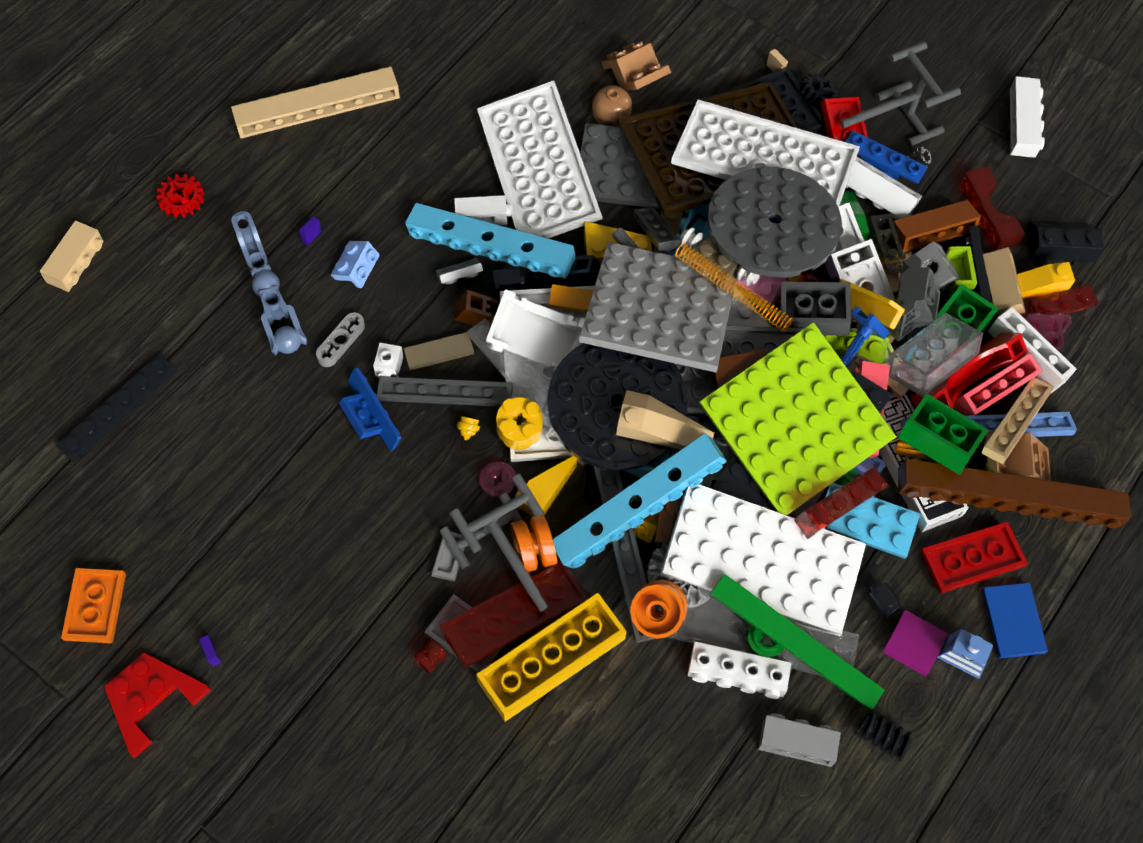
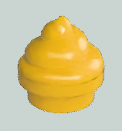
(468, 427)

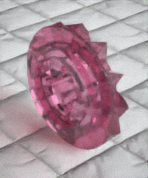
(492, 471)

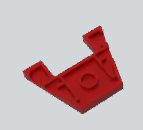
(141, 689)

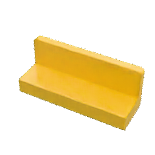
(881, 307)

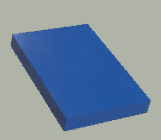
(1014, 620)

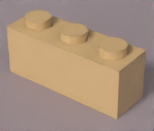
(72, 256)
(1003, 281)

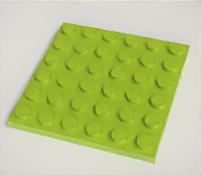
(797, 420)

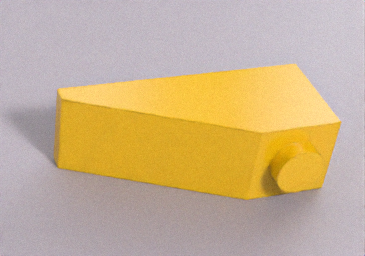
(1046, 280)
(549, 484)

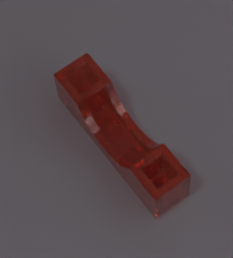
(1001, 229)
(841, 502)

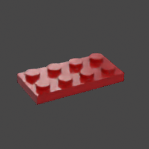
(973, 557)

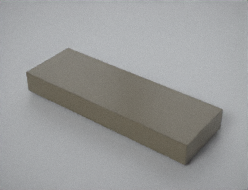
(438, 351)

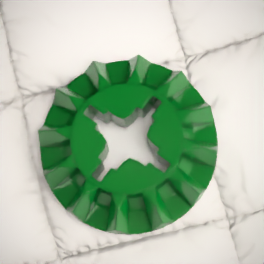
(762, 649)

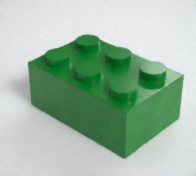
(942, 433)

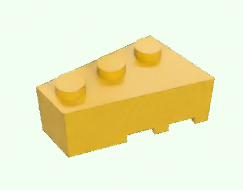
(597, 237)

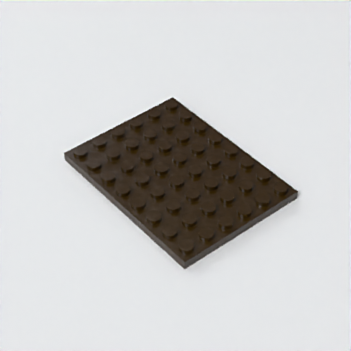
(656, 134)

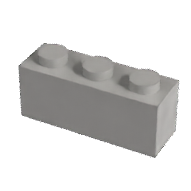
(799, 740)

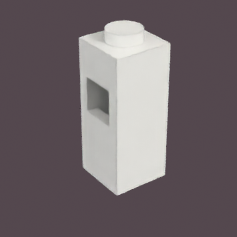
(488, 209)

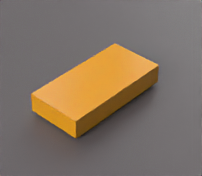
(570, 298)

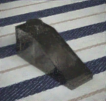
(886, 243)

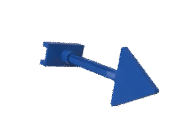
(868, 326)

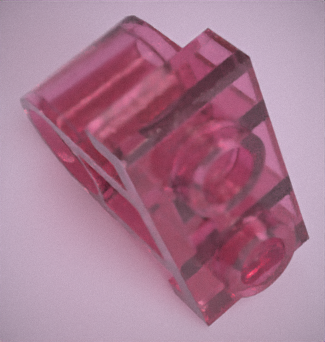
(1050, 327)

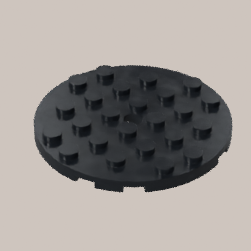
(583, 409)

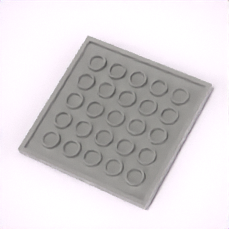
(657, 308)

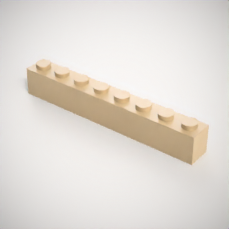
(315, 102)

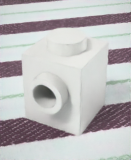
(388, 360)

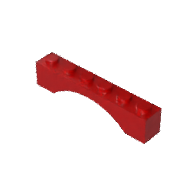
(995, 354)

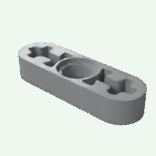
(339, 349)

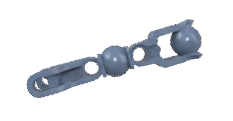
(267, 285)

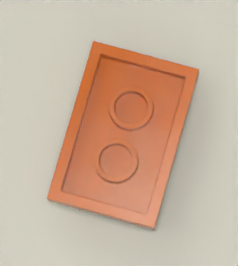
(93, 605)

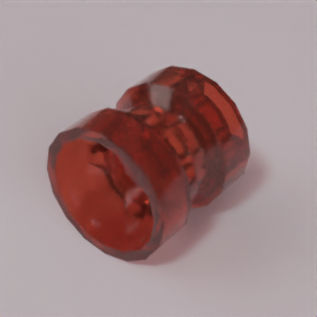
(430, 656)

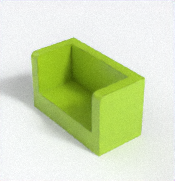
(963, 264)

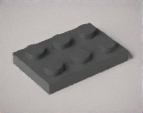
(451, 609)

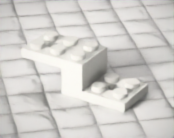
(857, 259)

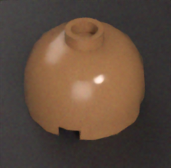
(610, 105)

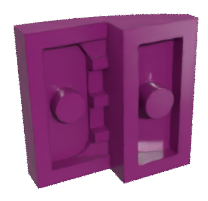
(915, 643)

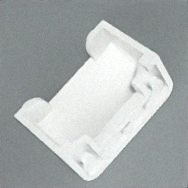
(533, 331)

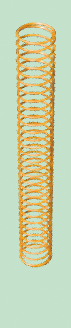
(732, 290)

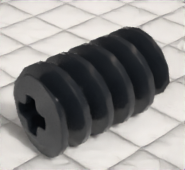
(885, 734)

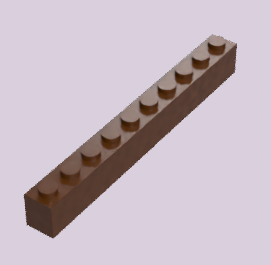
(1014, 493)

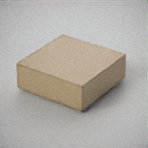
(776, 61)

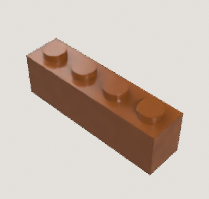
(936, 225)

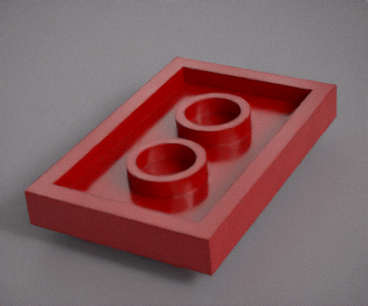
(838, 109)

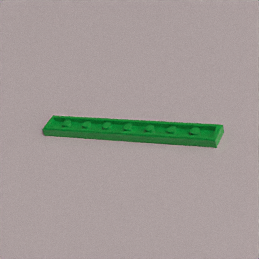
(797, 642)

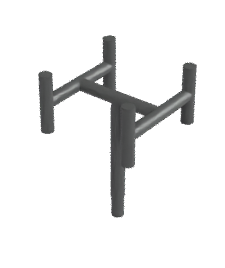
(912, 97)
(492, 524)

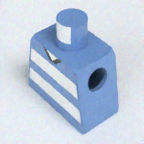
(966, 652)

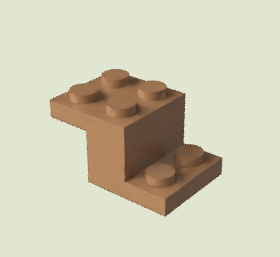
(635, 66)
(1027, 459)

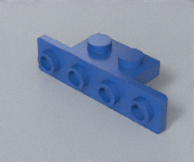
(886, 159)
(367, 413)

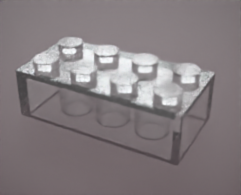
(934, 354)

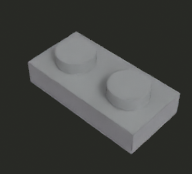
(465, 269)

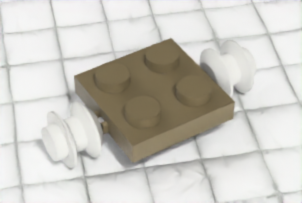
(711, 251)

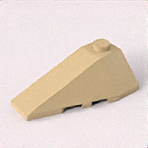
(656, 423)

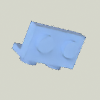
(355, 263)

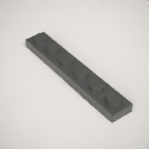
(444, 391)

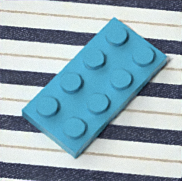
(877, 525)

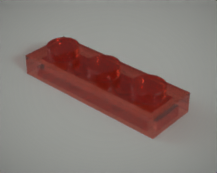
(1064, 301)

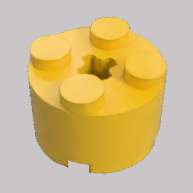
(515, 411)

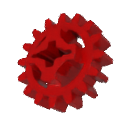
(180, 195)

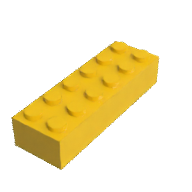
(551, 657)

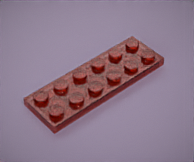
(511, 615)

